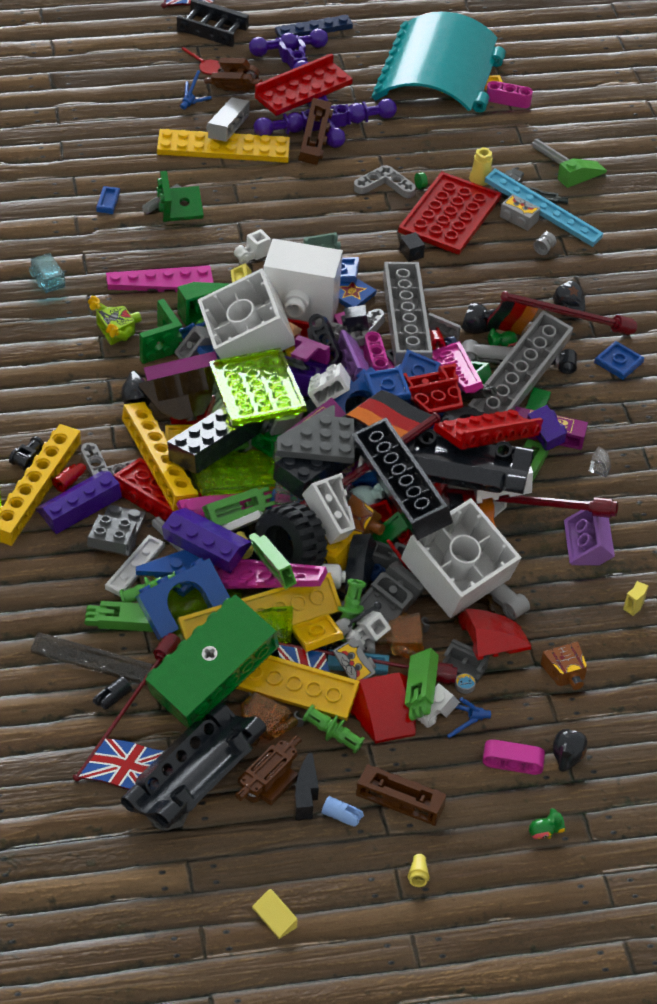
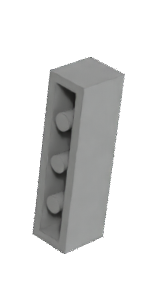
(228, 119)

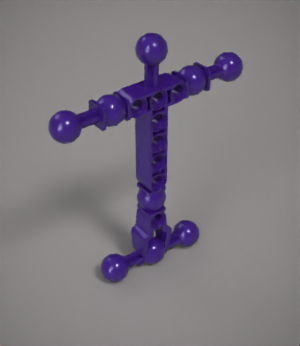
(295, 121)

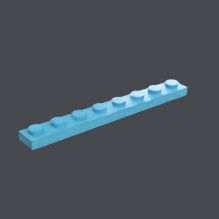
(548, 209)

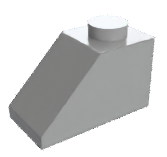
(196, 337)

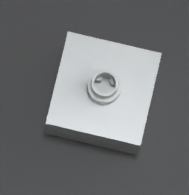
(305, 278)
(246, 317)
(462, 559)

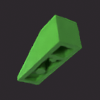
(578, 170)

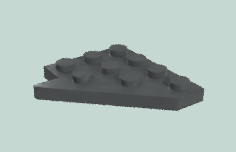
(320, 438)

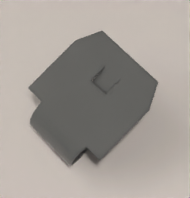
(515, 174)

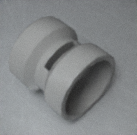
(544, 243)

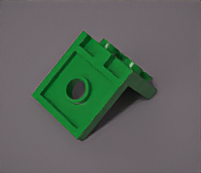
(171, 198)
(166, 334)

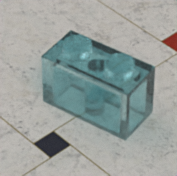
(47, 273)

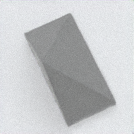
(446, 327)

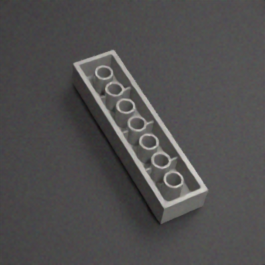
(406, 310)
(525, 364)

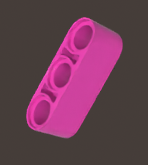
(509, 94)
(375, 351)
(514, 757)

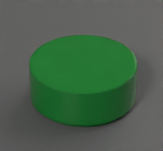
(421, 180)

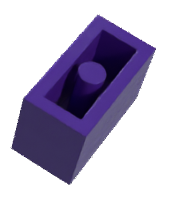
(552, 431)

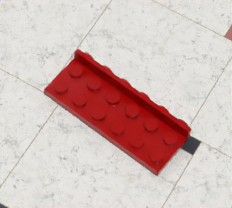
(301, 85)
(488, 429)
(141, 488)

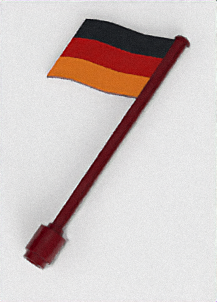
(517, 311)
(404, 418)
(599, 506)

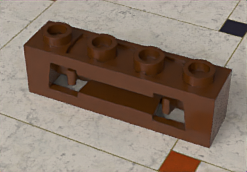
(313, 153)
(401, 794)

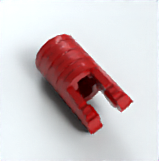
(436, 339)
(68, 476)

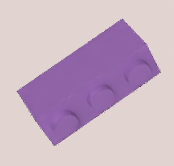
(353, 356)
(588, 539)

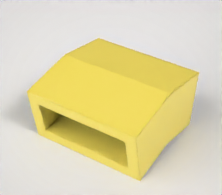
(635, 598)

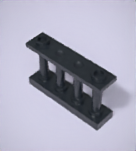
(215, 13)

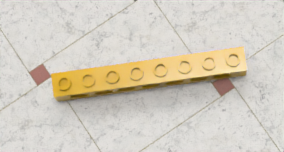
(154, 450)
(37, 482)

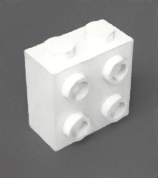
(329, 384)

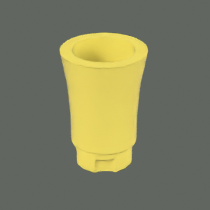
(482, 166)

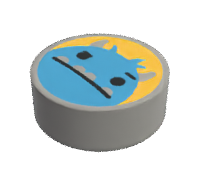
(465, 683)

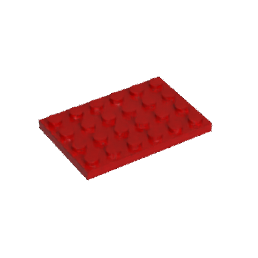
(450, 212)

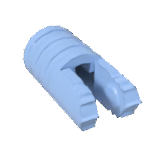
(342, 811)

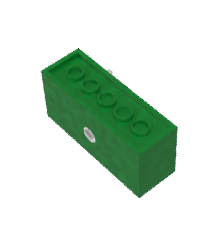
(212, 661)

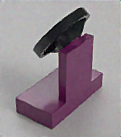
(308, 349)

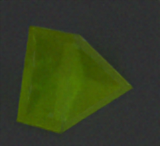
(281, 620)

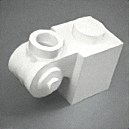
(256, 248)
(369, 627)
(443, 703)

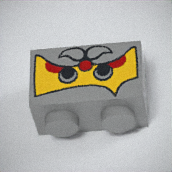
(520, 212)
(354, 661)

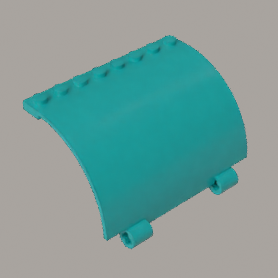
(445, 55)

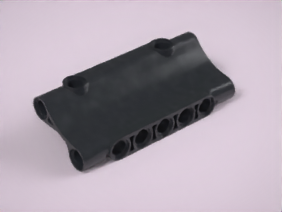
(473, 467)
(198, 765)

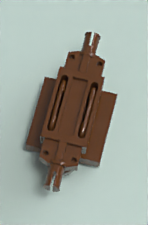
(235, 75)
(270, 773)

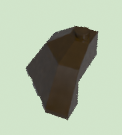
(181, 394)

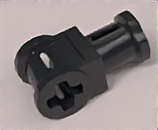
(25, 454)

